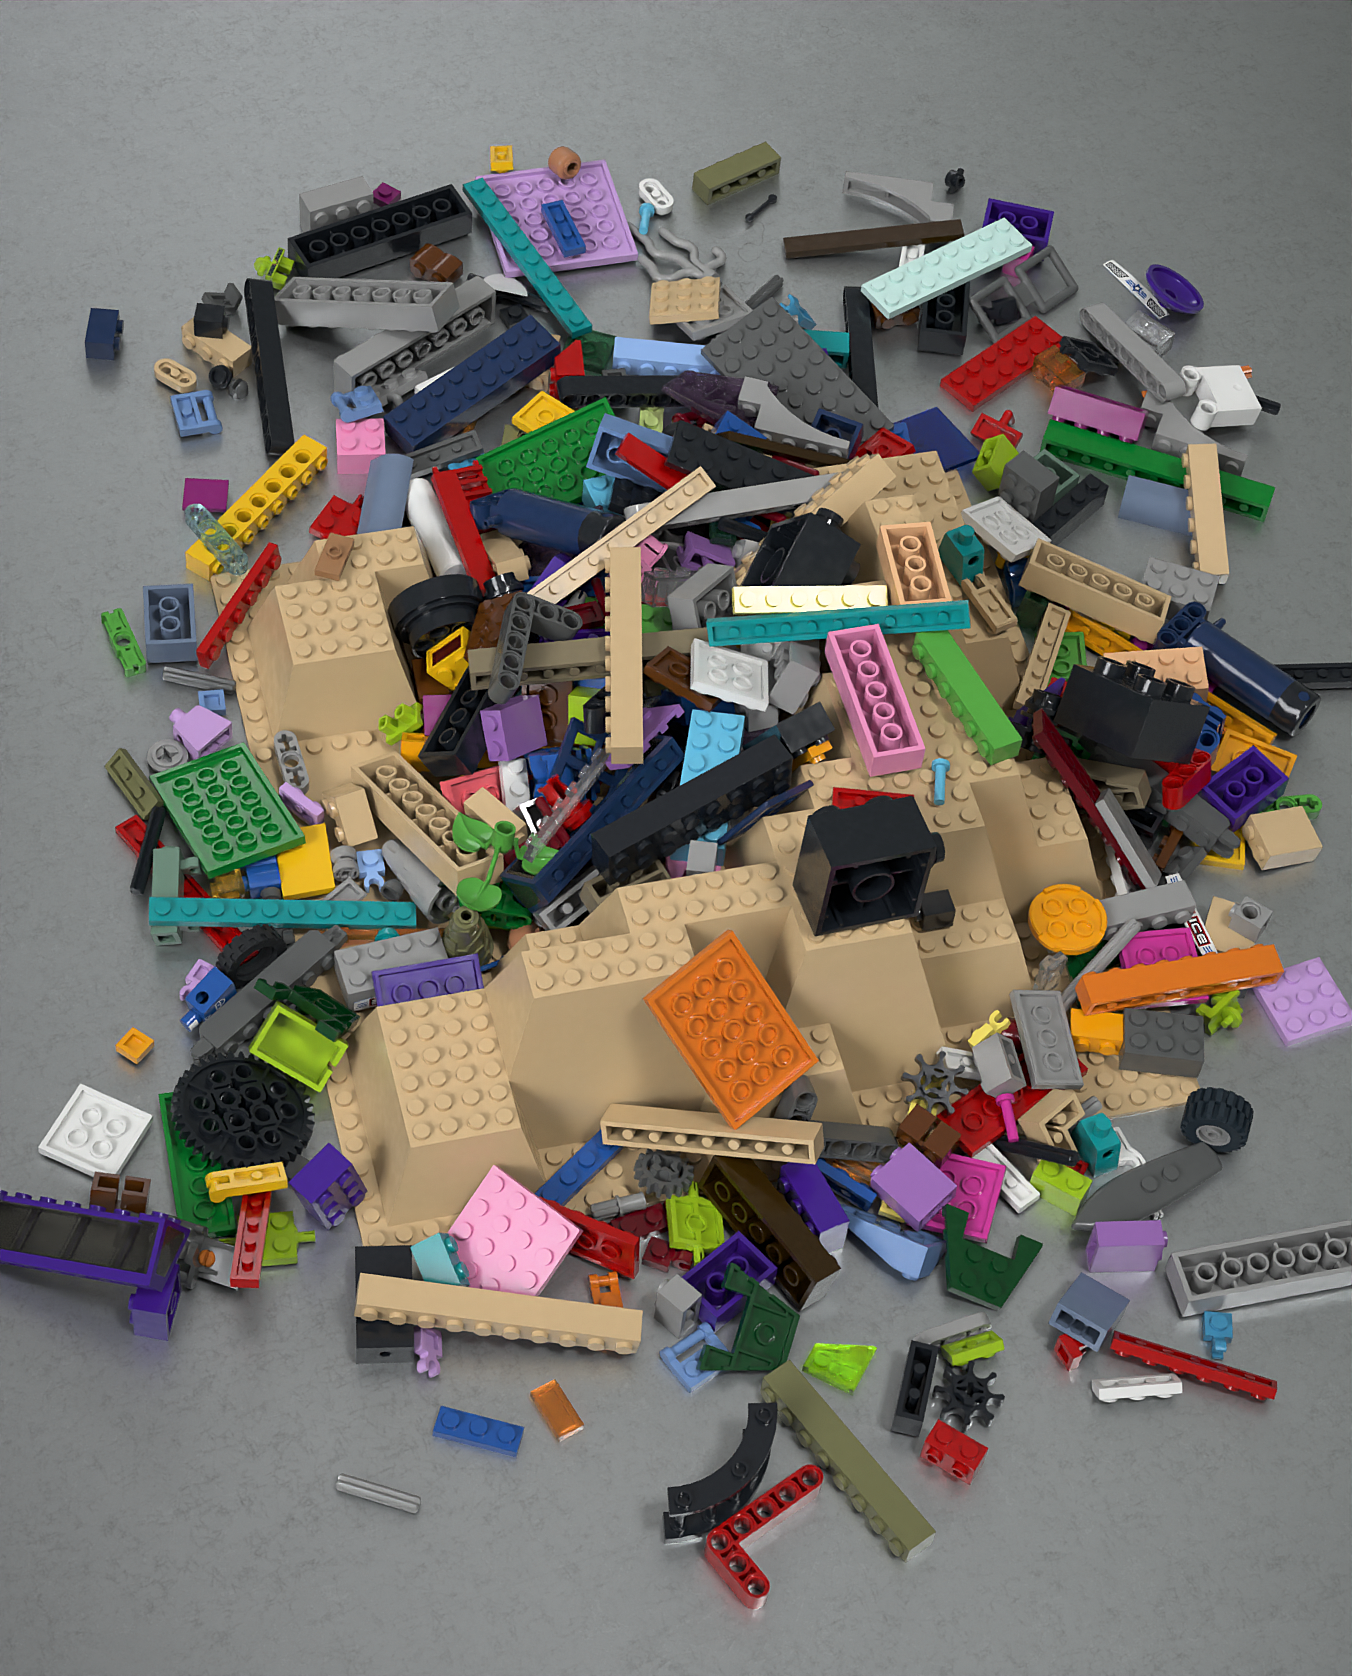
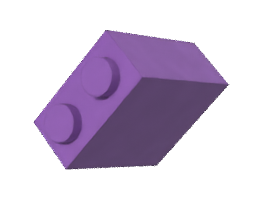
(513, 728)
(912, 1186)
(1125, 1246)

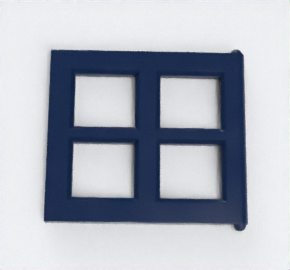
(565, 758)
(768, 808)

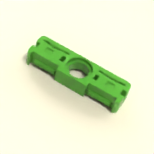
(129, 655)

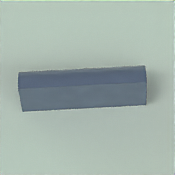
(385, 493)
(1155, 505)

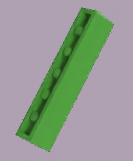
(967, 695)

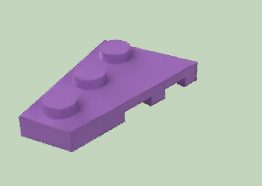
(654, 723)

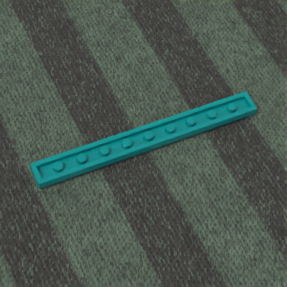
(527, 258)
(817, 624)
(280, 913)

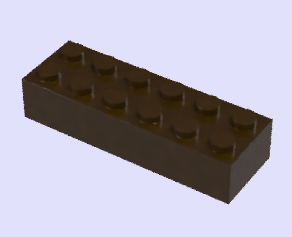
(766, 1219)

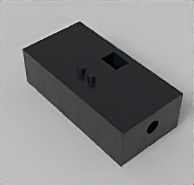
(379, 1339)

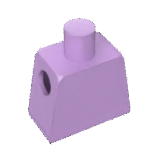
(200, 731)

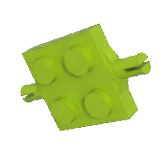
(694, 1224)
(281, 1239)

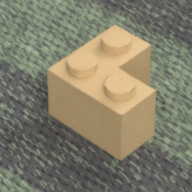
(351, 812)
(1051, 1118)

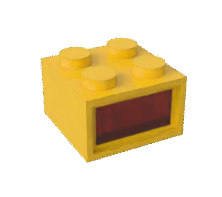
(446, 659)

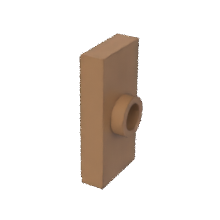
(334, 556)

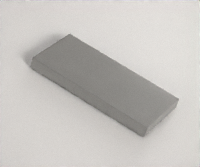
(1128, 839)
(1046, 1039)

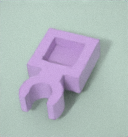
(196, 974)
(429, 1347)

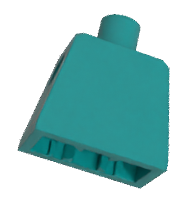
(962, 553)
(1097, 1144)

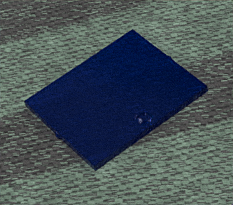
(935, 432)

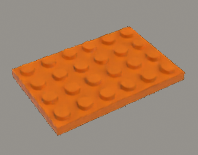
(731, 1029)

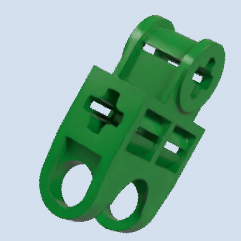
(506, 911)

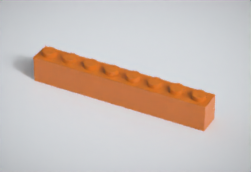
(1178, 979)

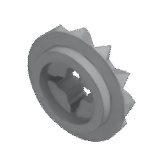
(173, 749)

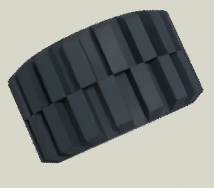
(1217, 1119)

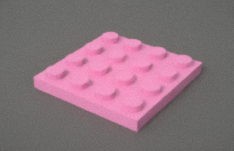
(511, 1237)

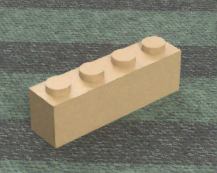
(505, 555)

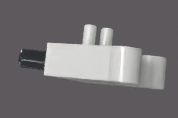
(1224, 397)

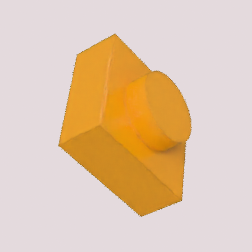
(135, 1045)

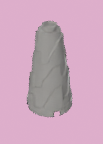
(420, 882)

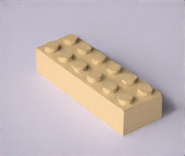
(1095, 591)

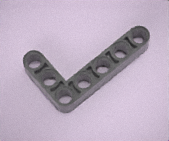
(522, 616)
(840, 1139)

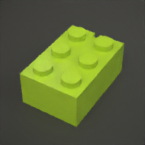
(296, 1047)

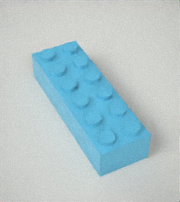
(710, 741)

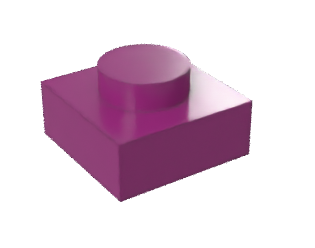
(385, 195)

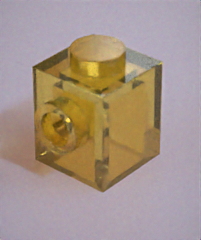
(228, 885)

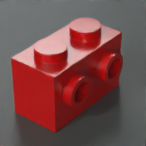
(954, 1452)

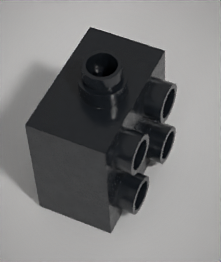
(804, 553)
(1132, 710)
(865, 864)

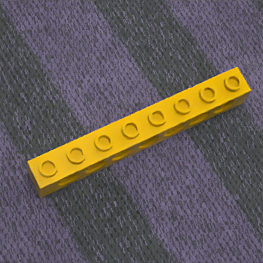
(261, 502)

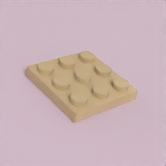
(685, 300)

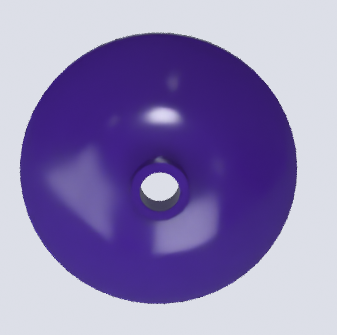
(1173, 290)

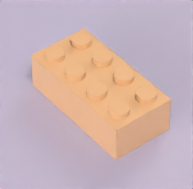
(911, 564)
(1175, 663)

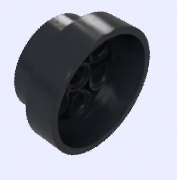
(434, 610)

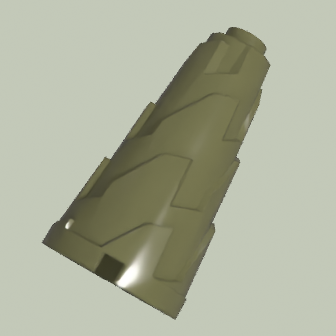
(468, 935)

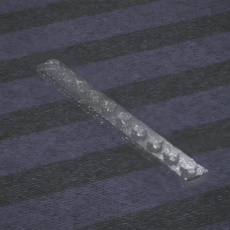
(575, 793)

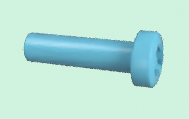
(646, 211)
(940, 767)

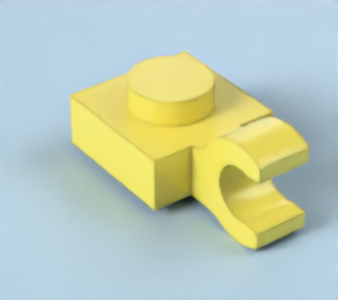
(989, 1029)

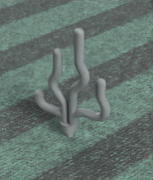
(692, 268)

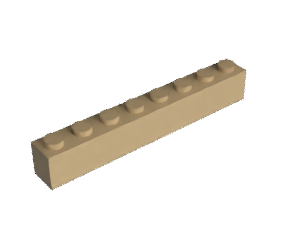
(711, 1134)

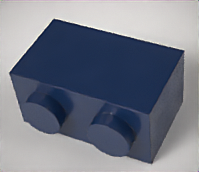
(103, 333)

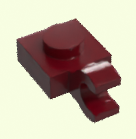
(661, 1256)

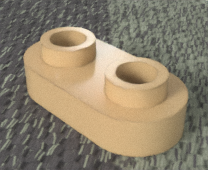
(178, 376)

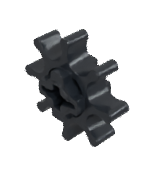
(934, 1073)
(969, 1406)

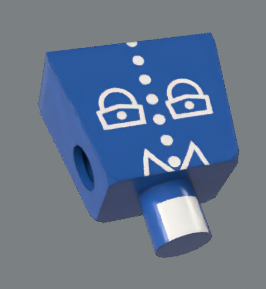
(207, 998)

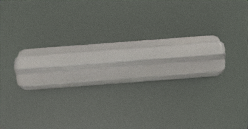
(378, 1493)

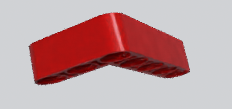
(1184, 779)
(757, 1527)

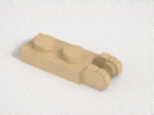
(989, 604)

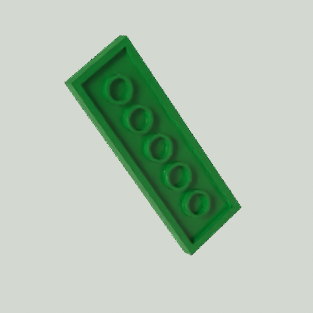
(189, 1183)

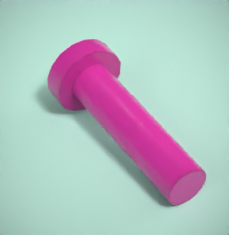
(1005, 1101)

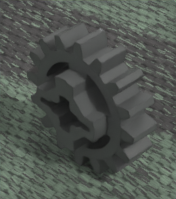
(663, 1173)

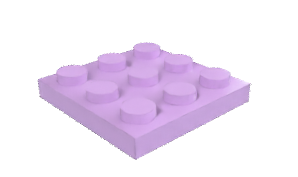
(1304, 1003)

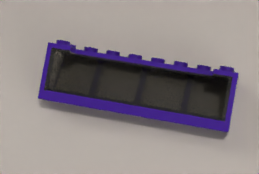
(89, 1241)

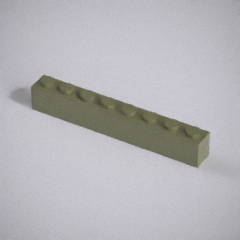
(847, 1461)

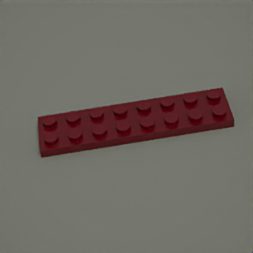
(1075, 777)

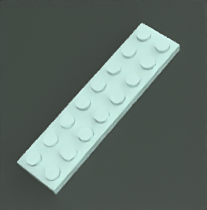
(946, 268)

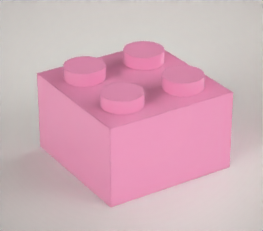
(358, 444)

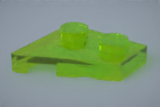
(839, 1364)

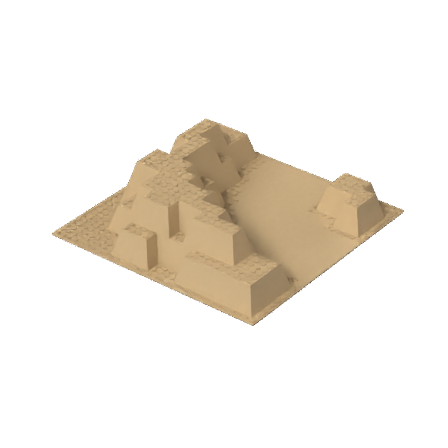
(561, 1025)

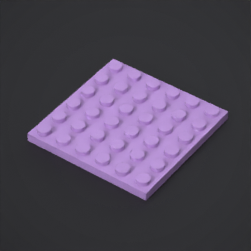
(590, 202)

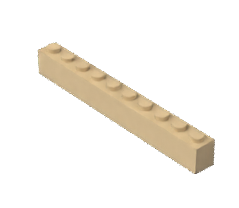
(625, 657)
(498, 1313)

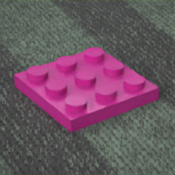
(1158, 945)
(976, 1193)

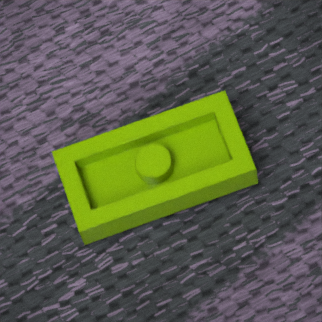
(971, 1348)

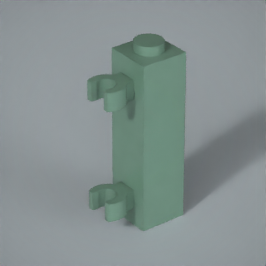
(168, 881)

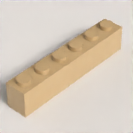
(1205, 510)

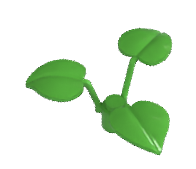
(474, 834)

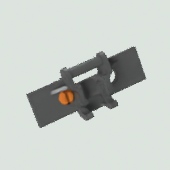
(205, 1255)

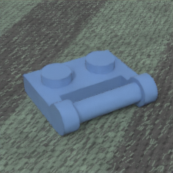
(364, 402)
(188, 414)
(686, 1370)

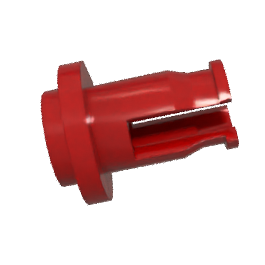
(556, 789)

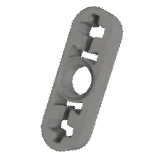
(293, 753)
(955, 1330)

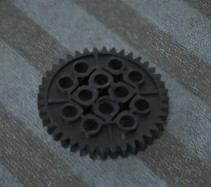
(241, 1112)

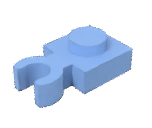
(371, 867)

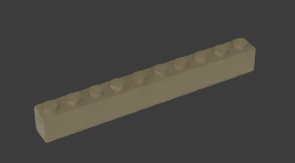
(576, 658)

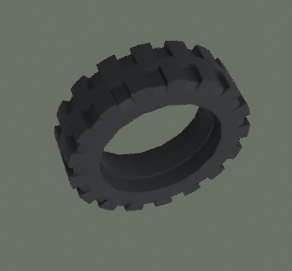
(244, 945)

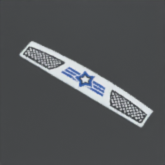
(1136, 288)

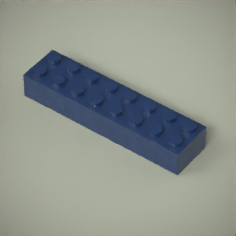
(473, 386)

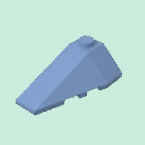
(904, 1250)

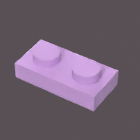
(300, 805)

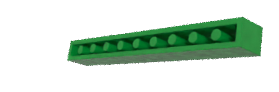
(1125, 459)

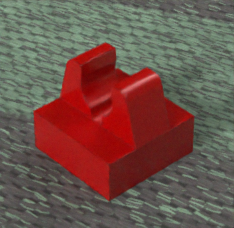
(1069, 1351)

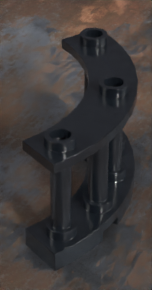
(714, 1499)

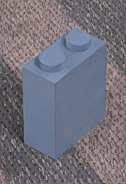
(1089, 1311)

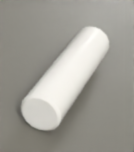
(432, 528)

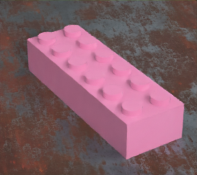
(874, 700)

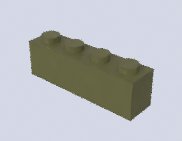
(736, 173)

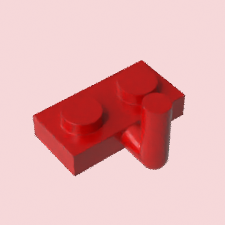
(988, 427)

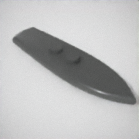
(1149, 1187)

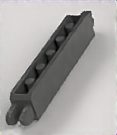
(1196, 819)
(248, 1008)

